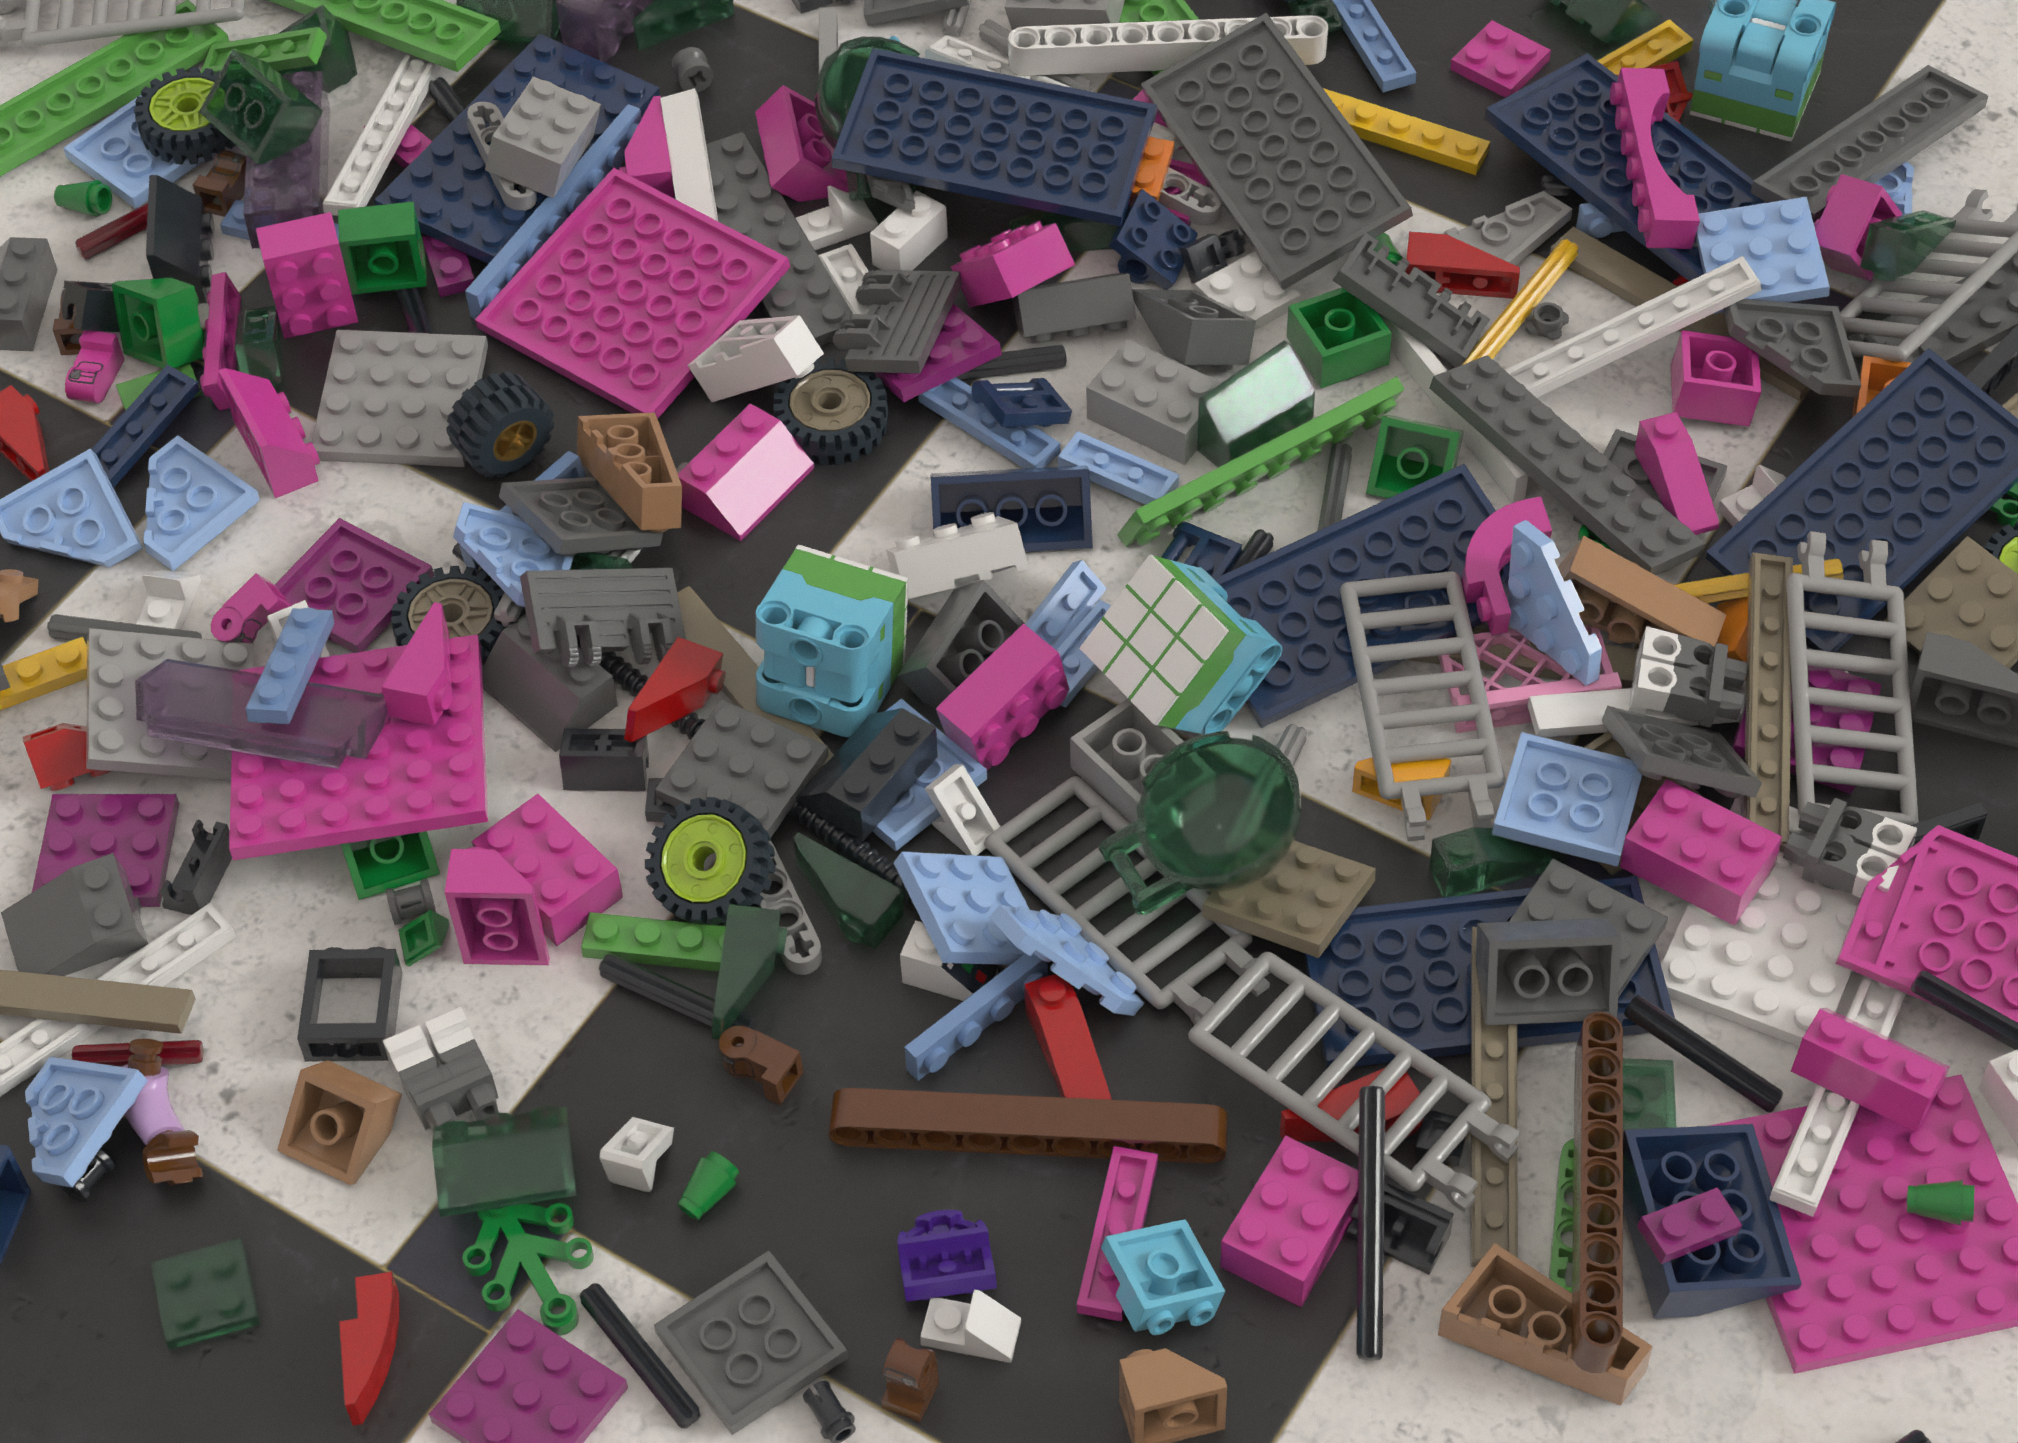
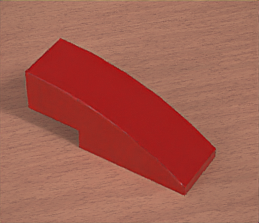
(369, 1343)

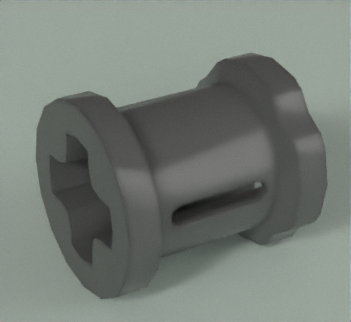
(410, 901)

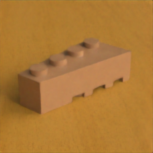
(633, 466)
(1627, 598)
(1528, 1322)

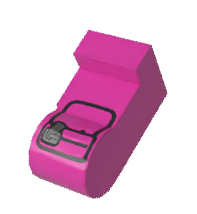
(94, 367)
(247, 611)

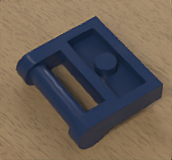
(1022, 403)
(1210, 552)

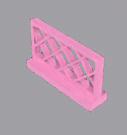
(1509, 705)

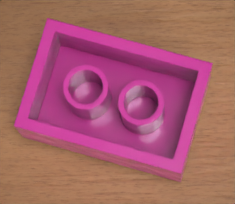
(1012, 263)
(307, 275)
(1004, 697)
(1700, 851)
(558, 862)
(1291, 1221)

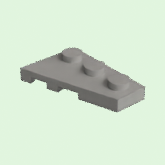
(1518, 229)

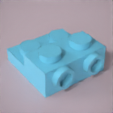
(1163, 1277)

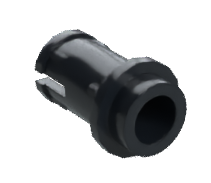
(833, 1418)

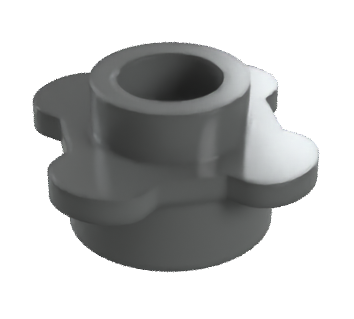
(1547, 321)

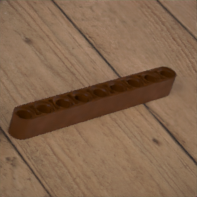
(1026, 1124)
(1598, 1194)

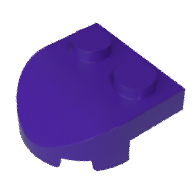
(945, 1256)

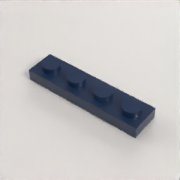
(144, 422)

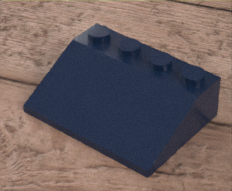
(1681, 1163)

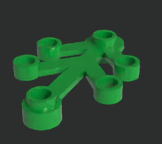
(525, 1251)

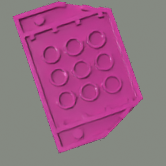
(1943, 915)

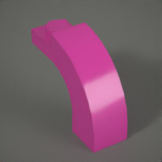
(1490, 552)

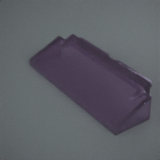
(209, 709)

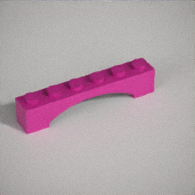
(1665, 211)

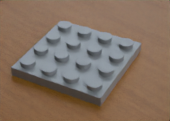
(393, 396)
(114, 735)

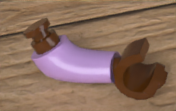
(168, 1148)

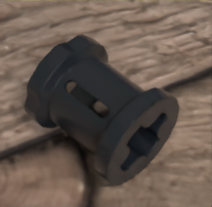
(98, 1166)

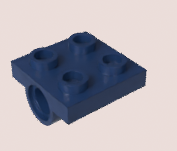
(1151, 242)

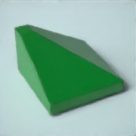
(423, 936)

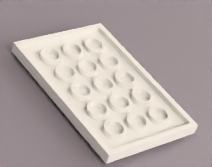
(1776, 959)

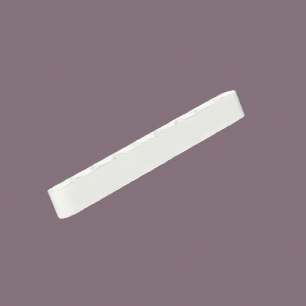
(1142, 44)

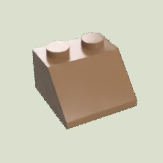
(338, 1120)
(1169, 1397)

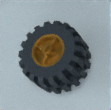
(500, 424)

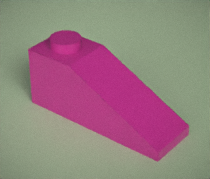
(648, 151)
(1675, 471)
(421, 679)

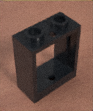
(349, 1040)

